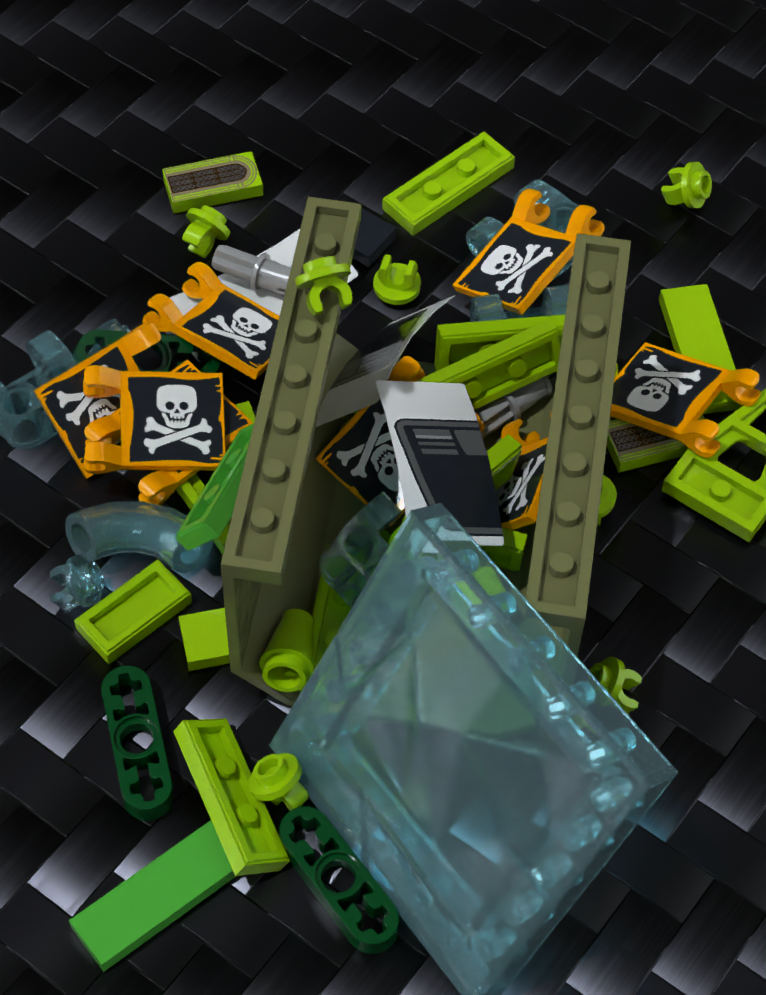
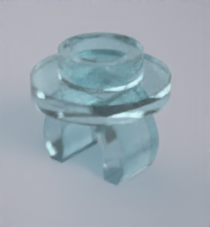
(82, 580)

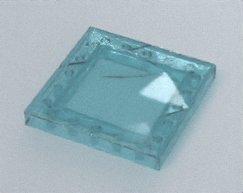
(467, 754)

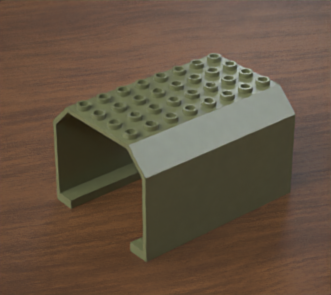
(296, 507)

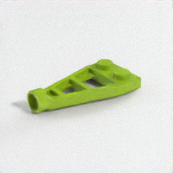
(717, 489)

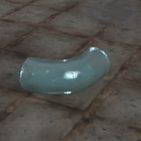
(133, 529)

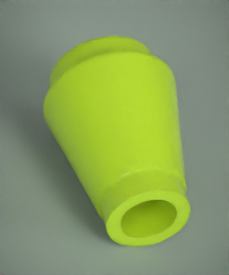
(290, 652)

